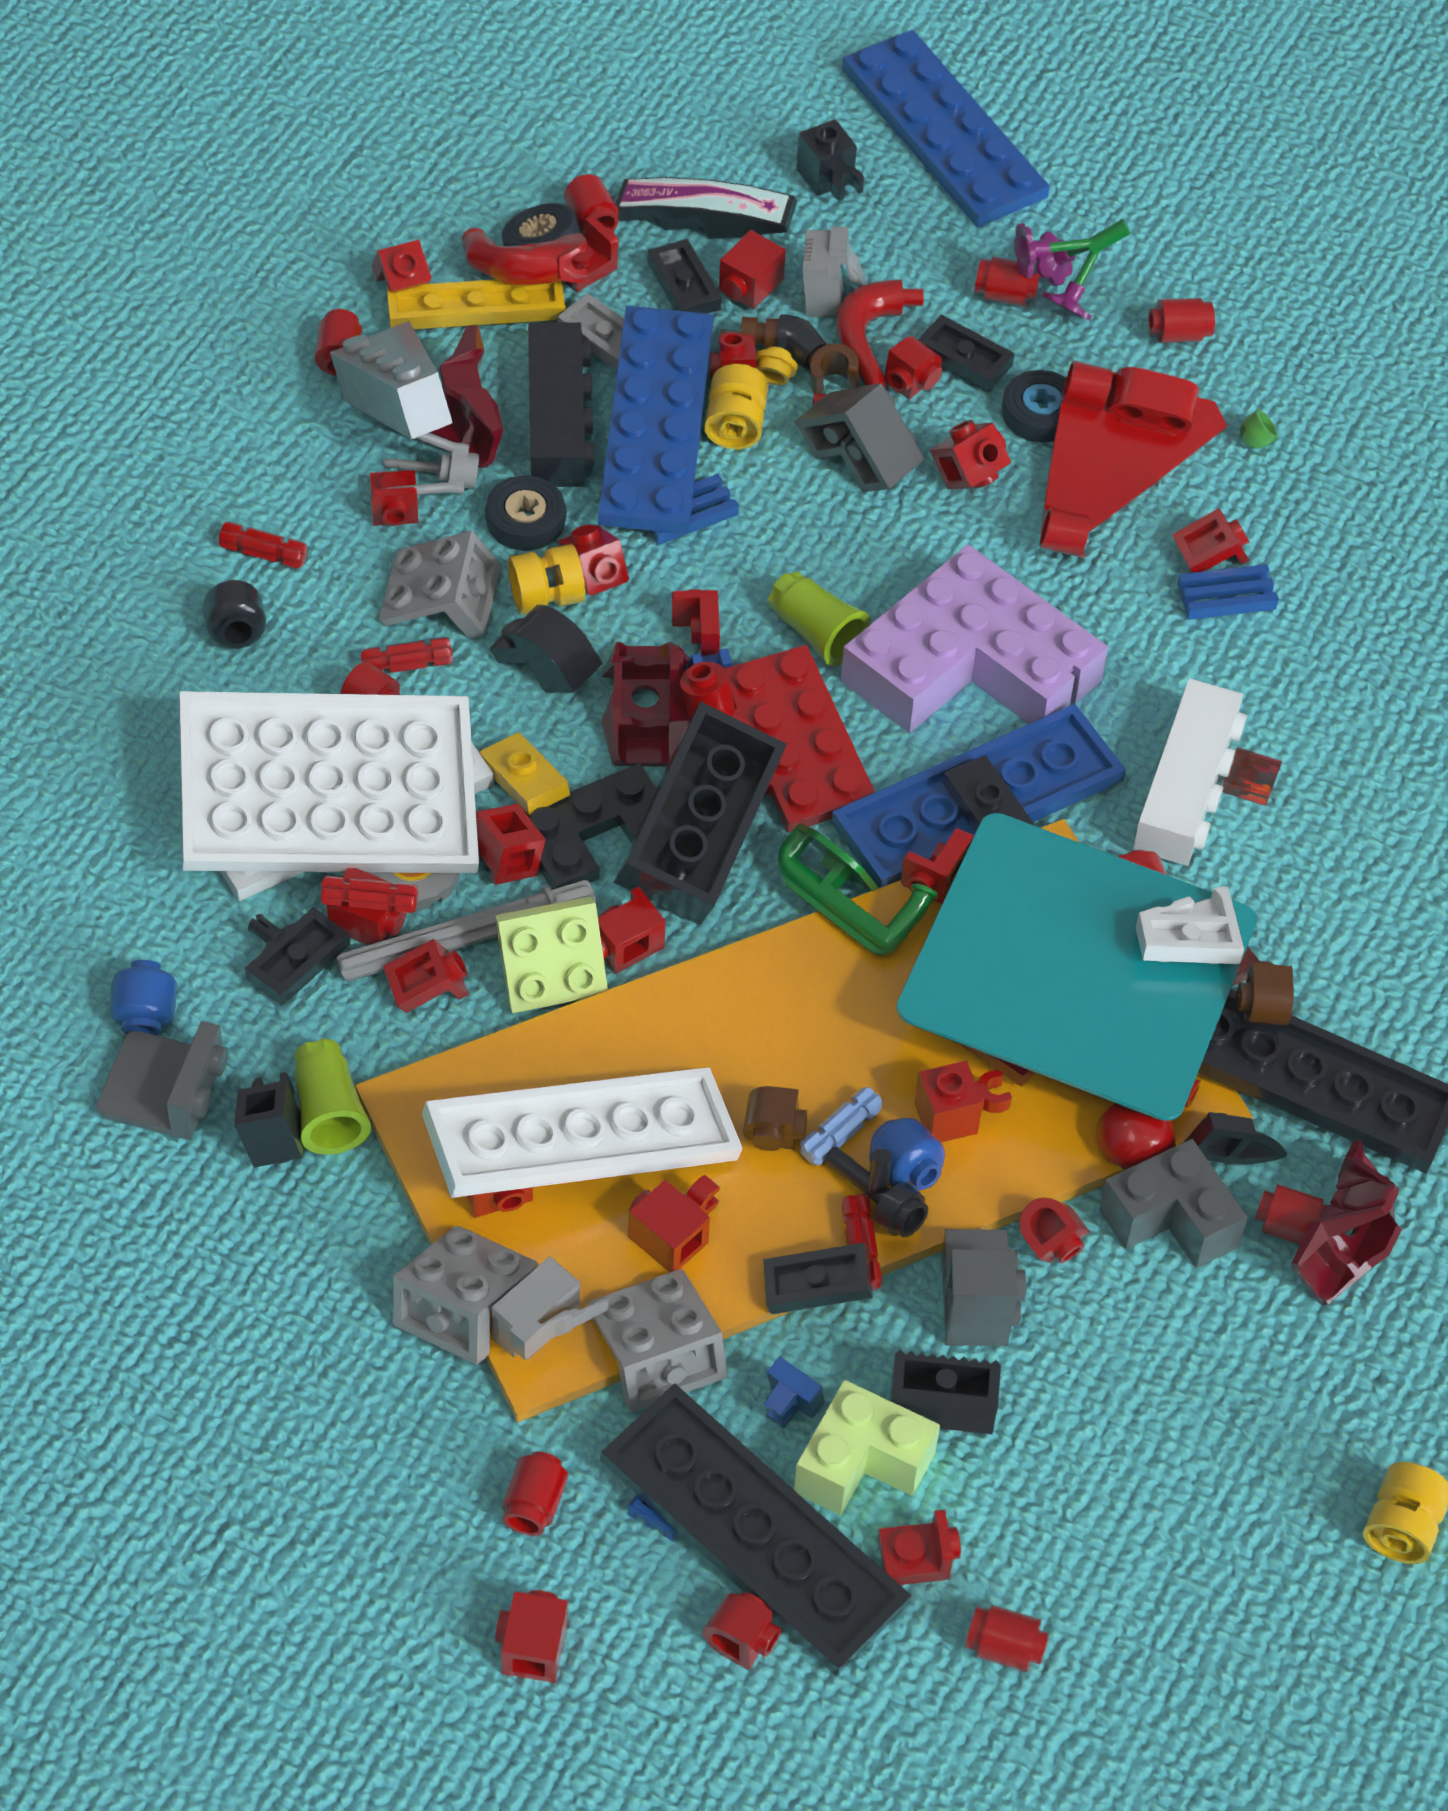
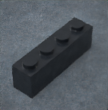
(557, 403)

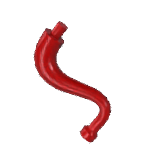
(860, 308)

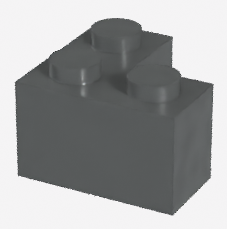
(866, 432)
(1176, 1194)
(980, 1287)

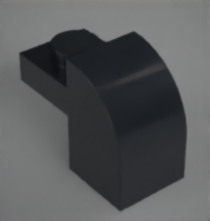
(551, 648)

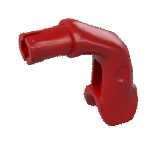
(526, 263)

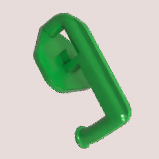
(836, 906)

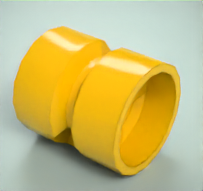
(736, 406)
(530, 581)
(1407, 1513)

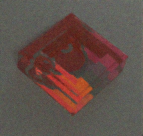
(1252, 776)

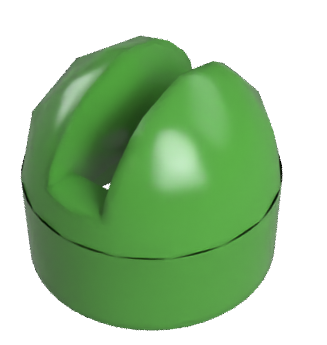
(1258, 430)

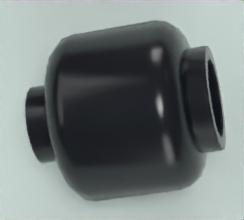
(234, 614)

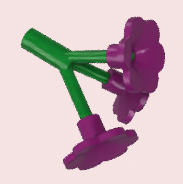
(1055, 260)

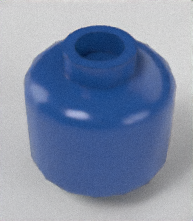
(143, 997)
(914, 1151)

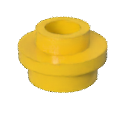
(776, 365)

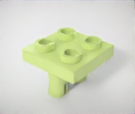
(551, 954)

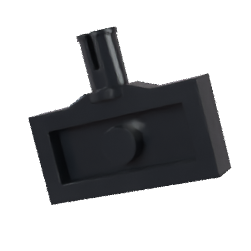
(294, 953)

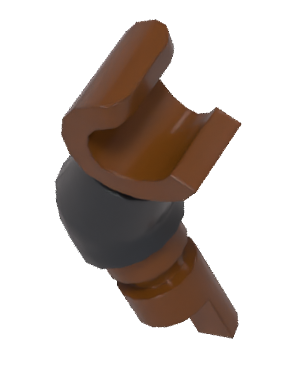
(805, 347)

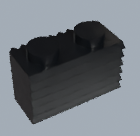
(948, 1391)

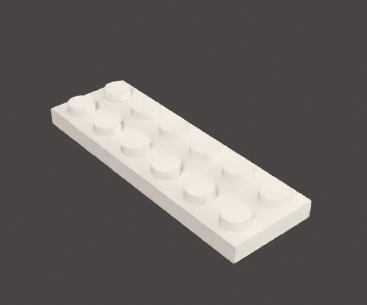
(580, 1131)

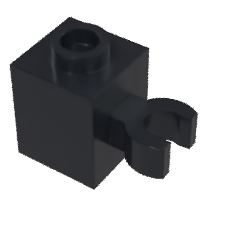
(828, 160)
(269, 1122)

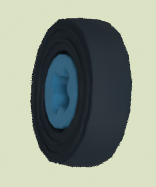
(1022, 409)

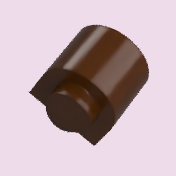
(1266, 994)
(774, 1118)

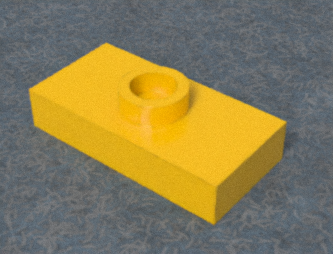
(525, 773)

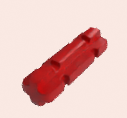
(263, 544)
(410, 655)
(369, 894)
(860, 1229)

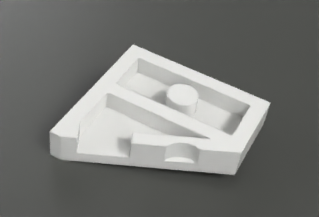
(1192, 931)

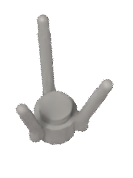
(456, 468)

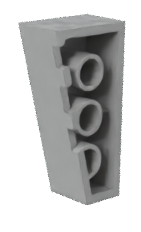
(392, 380)

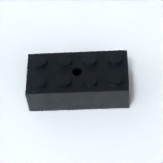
(700, 813)

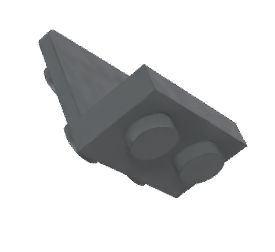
(164, 1081)

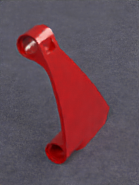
(1115, 443)

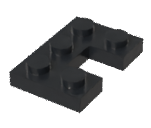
(587, 812)

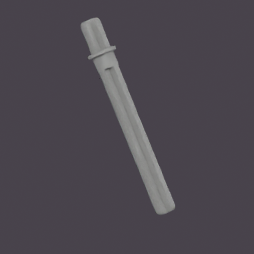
(450, 934)

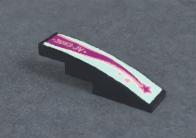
(715, 205)

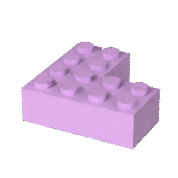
(978, 628)

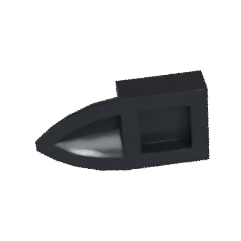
(1234, 1140)

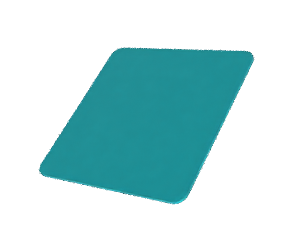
(1050, 975)

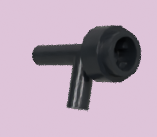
(899, 1208)

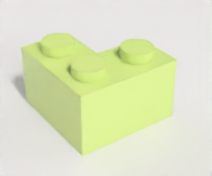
(864, 1437)

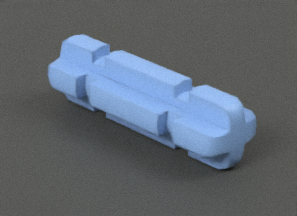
(840, 1125)

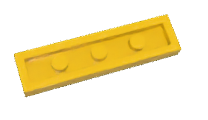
(474, 304)

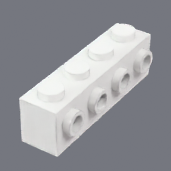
(1189, 771)

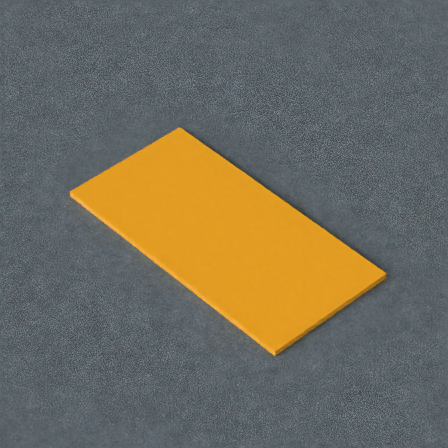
(768, 1010)

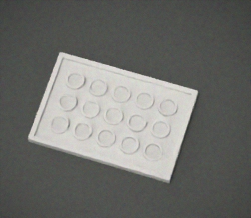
(326, 783)

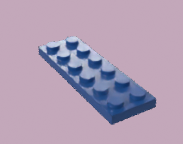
(945, 128)
(656, 420)
(1041, 763)

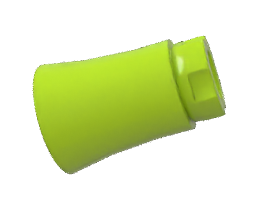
(817, 615)
(328, 1100)

